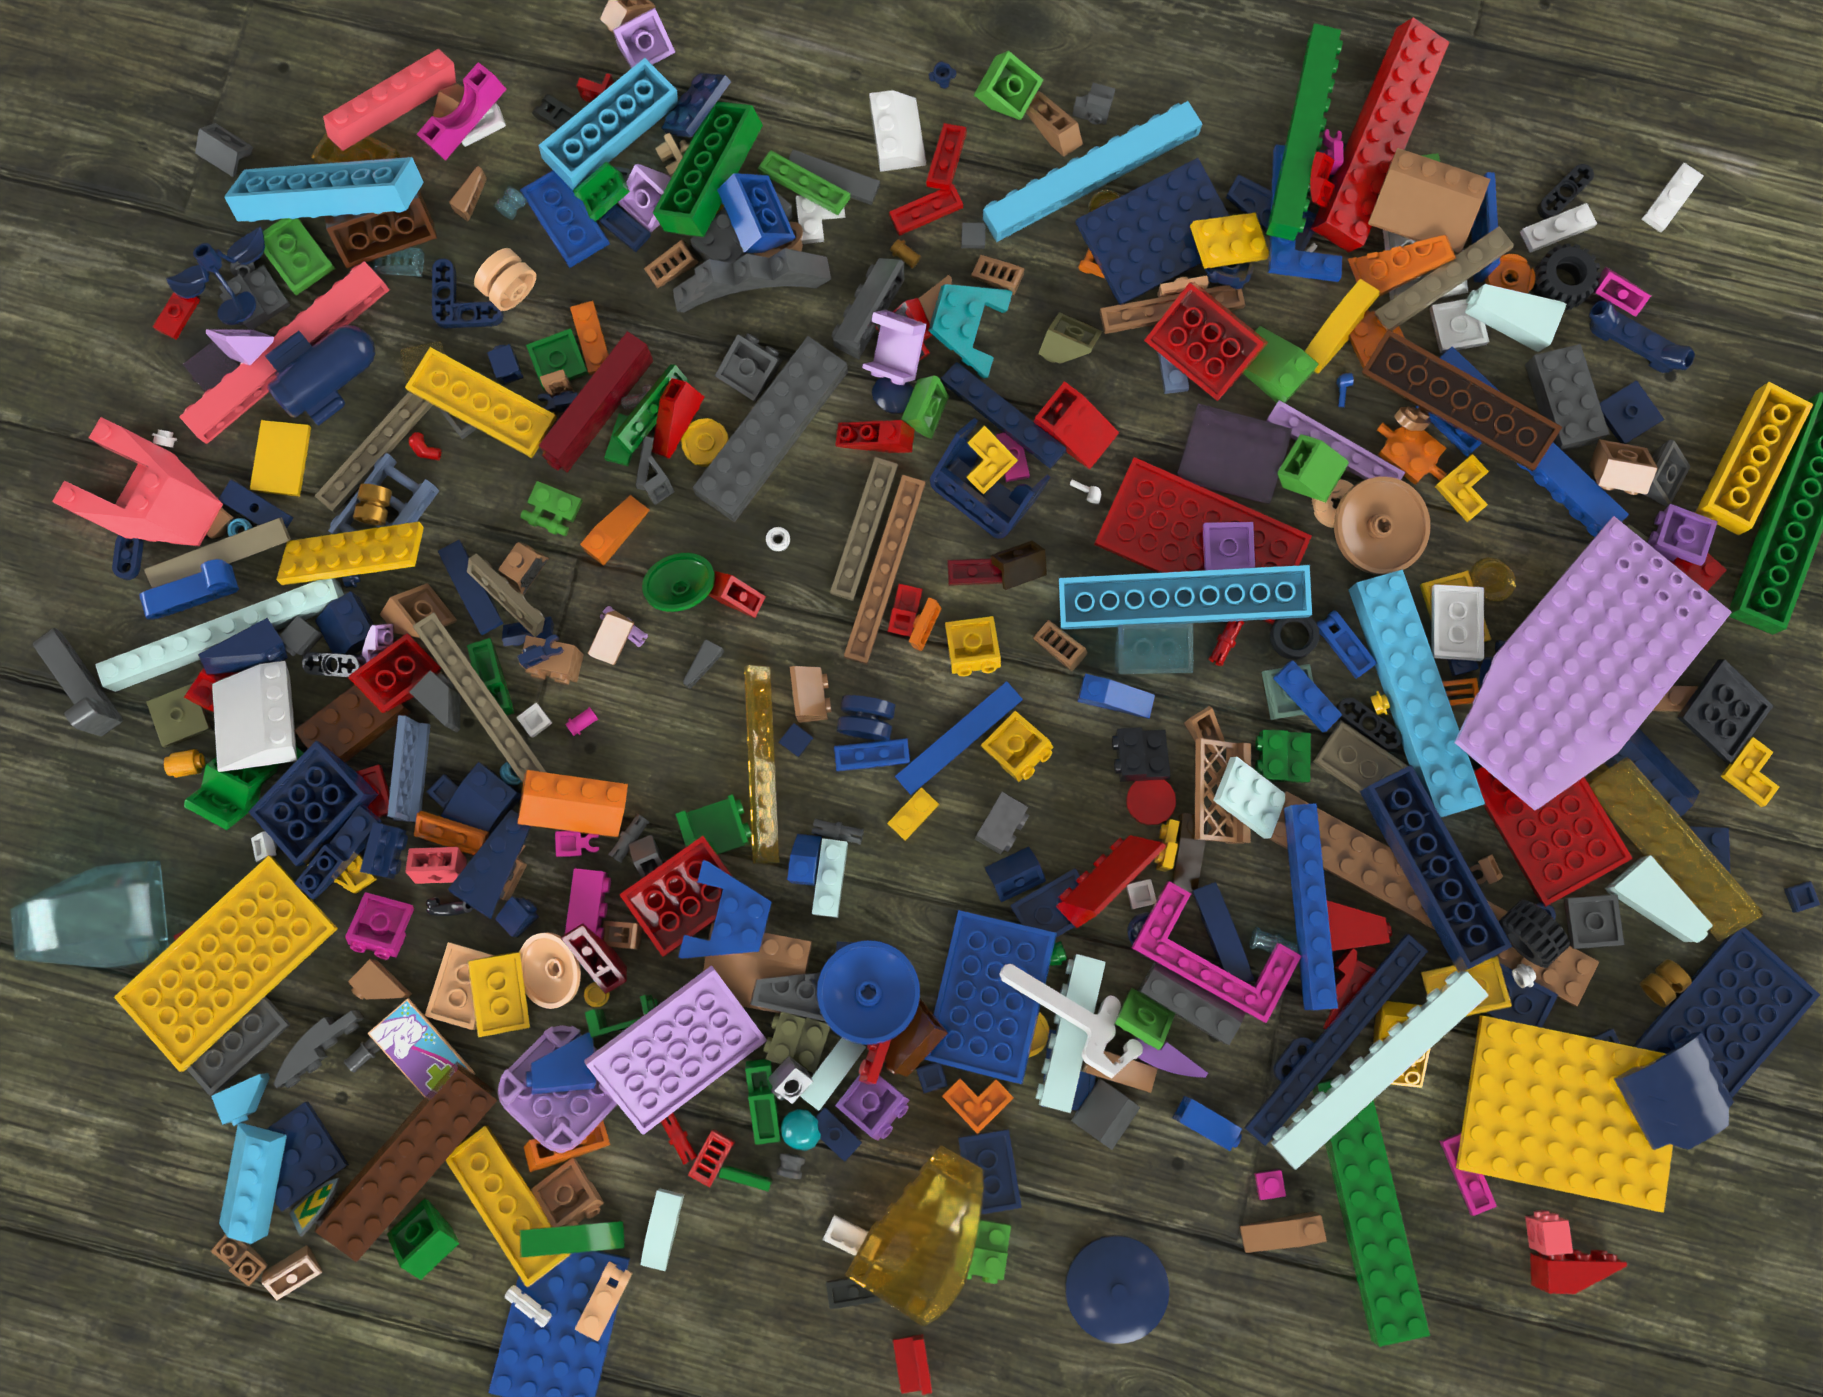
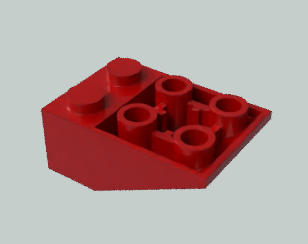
(1076, 425)
(1572, 1271)

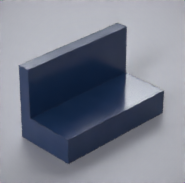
(1015, 874)

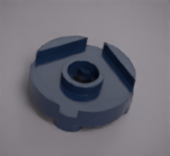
(1232, 275)

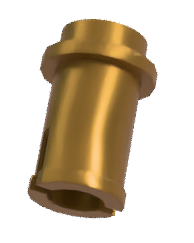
(905, 253)

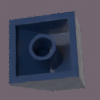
(345, 624)

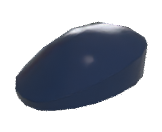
(891, 396)

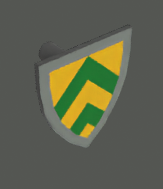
(313, 1206)

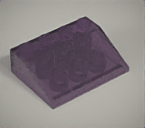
(1234, 453)

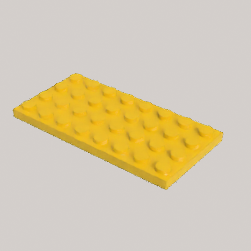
(225, 963)

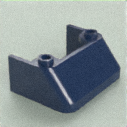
(996, 509)

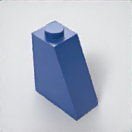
(804, 860)
(563, 1068)
(1208, 1123)

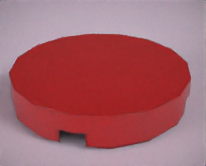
(1151, 801)

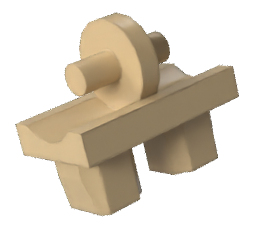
(669, 149)

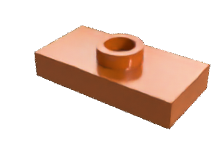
(924, 624)

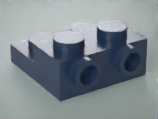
(384, 851)

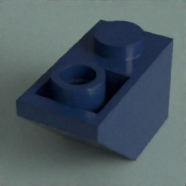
(517, 916)

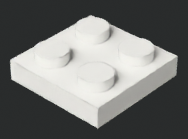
(1456, 327)

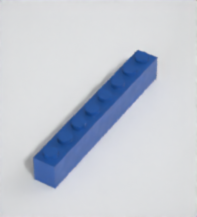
(1310, 907)

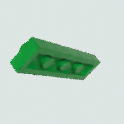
(645, 414)

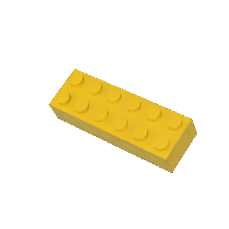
(1754, 458)

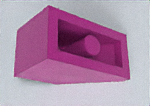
(1621, 292)

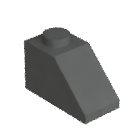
(646, 855)

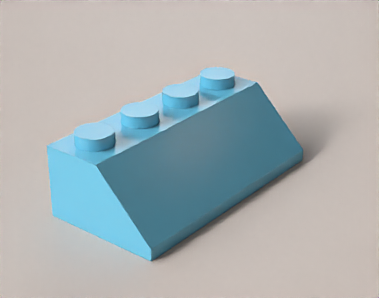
(252, 1183)

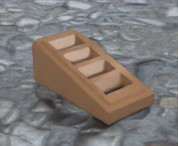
(468, 194)
(1009, 269)
(675, 270)
(1076, 658)

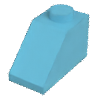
(240, 1100)

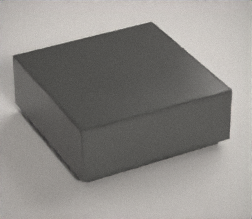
(973, 235)

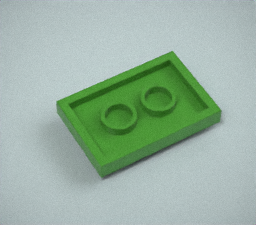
(295, 254)

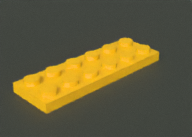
(481, 402)
(350, 553)
(502, 1200)

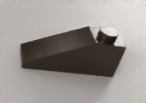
(1188, 854)

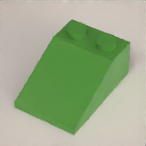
(1280, 367)

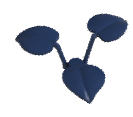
(192, 280)

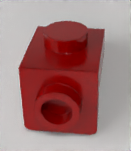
(590, 90)

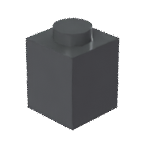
(300, 637)

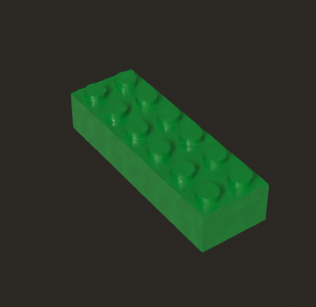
(709, 161)

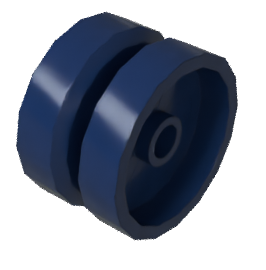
(866, 717)

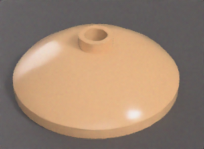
(549, 970)

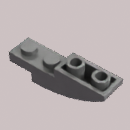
(308, 1051)

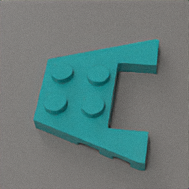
(958, 319)

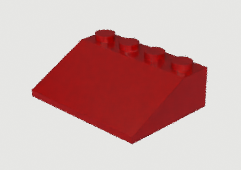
(1205, 341)
(1108, 878)
(672, 901)

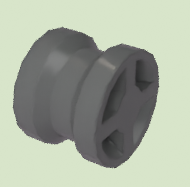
(790, 1166)

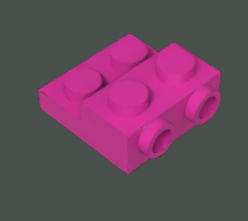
(379, 926)

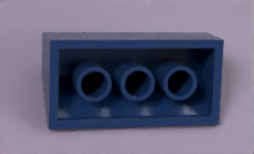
(1659, 771)

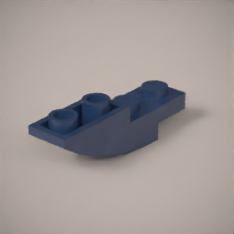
(338, 854)

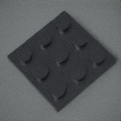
(1725, 711)

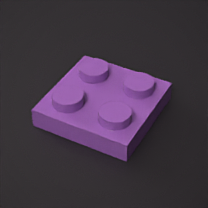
(1228, 545)

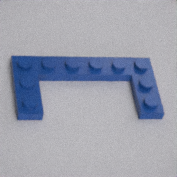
(1291, 262)

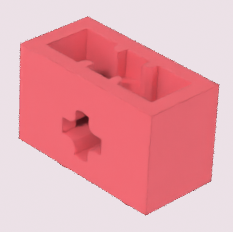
(435, 864)

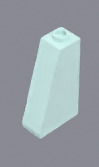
(1516, 314)
(1660, 899)

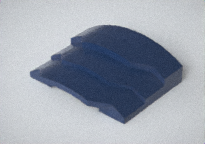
(1678, 1095)

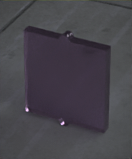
(210, 366)

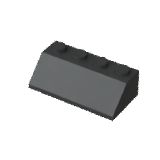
(875, 295)
(1192, 1003)

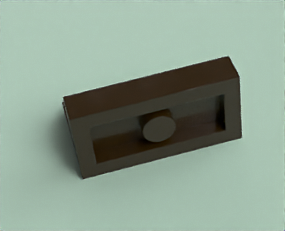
(1020, 564)

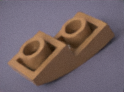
(241, 1257)

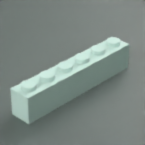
(1069, 1041)

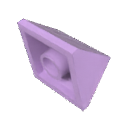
(643, 39)
(241, 344)

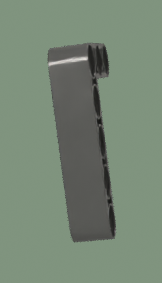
(91, 707)

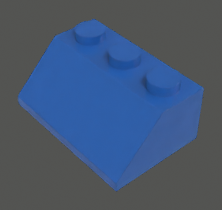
(755, 212)

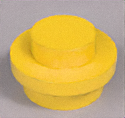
(595, 996)

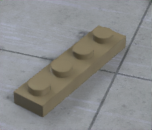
(500, 590)

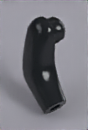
(449, 909)

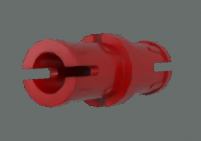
(1225, 642)
(678, 1138)

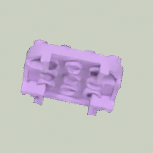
(555, 1118)

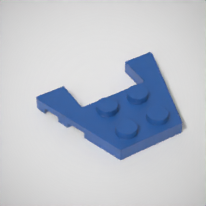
(738, 921)

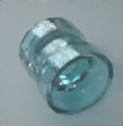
(510, 203)

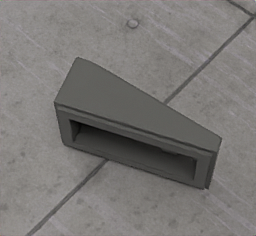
(704, 660)

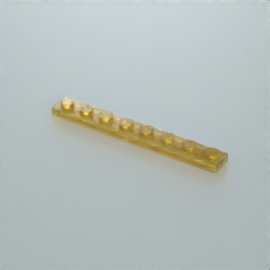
(761, 765)

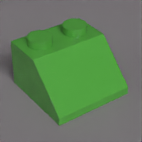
(1008, 86)

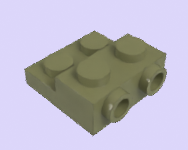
(798, 1038)

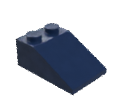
(245, 650)
(481, 800)

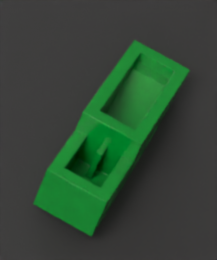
(487, 666)
(762, 1102)

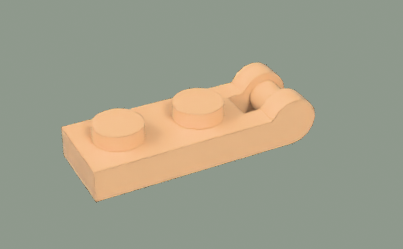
(603, 1302)

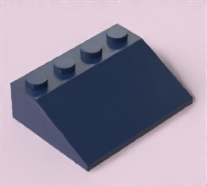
(311, 803)

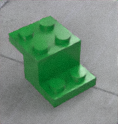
(228, 794)

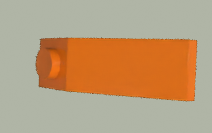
(614, 530)
(541, 1157)

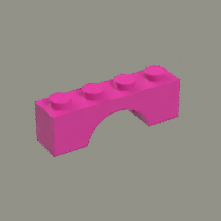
(480, 94)

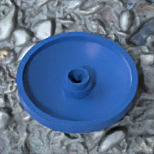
(868, 992)

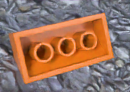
(572, 803)

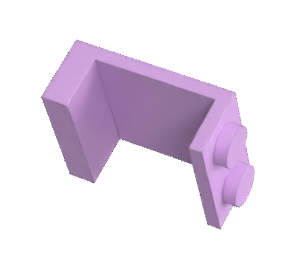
(897, 347)

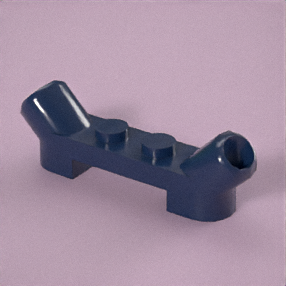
(1661, 353)

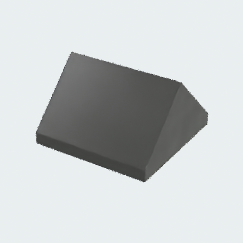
(1670, 473)
(1105, 1114)

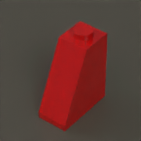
(1355, 927)

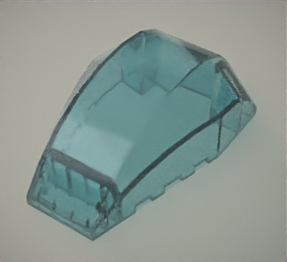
(95, 918)

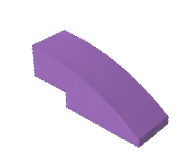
(1170, 1060)

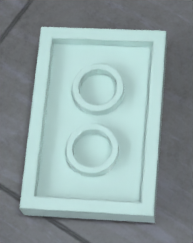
(1250, 797)

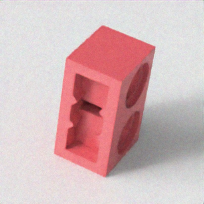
(1548, 1233)

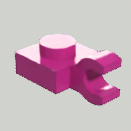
(1334, 150)

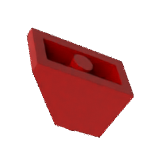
(736, 594)

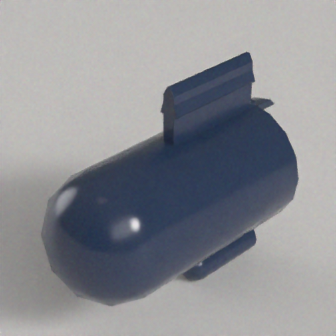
(313, 374)

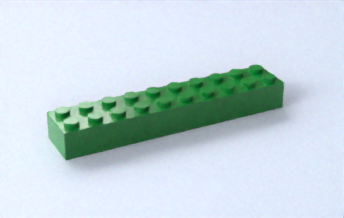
(1786, 534)
(1375, 1229)

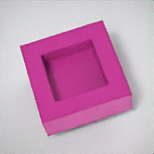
(1270, 1184)

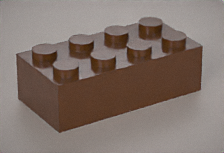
(376, 235)
(349, 724)

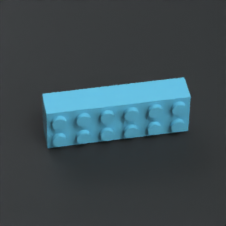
(609, 123)

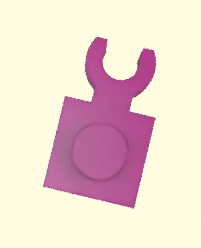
(570, 843)

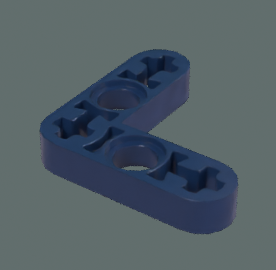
(455, 309)

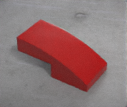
(1320, 186)
(905, 610)
(1344, 967)

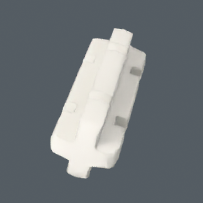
(528, 1305)

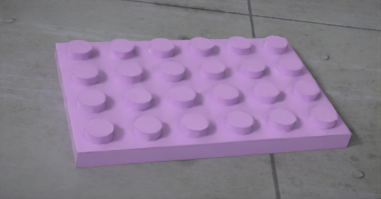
(675, 1050)

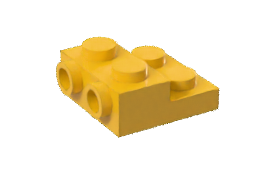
(973, 646)
(1018, 747)

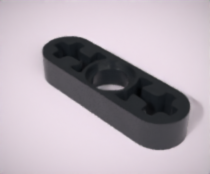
(1567, 182)
(326, 658)
(1380, 739)

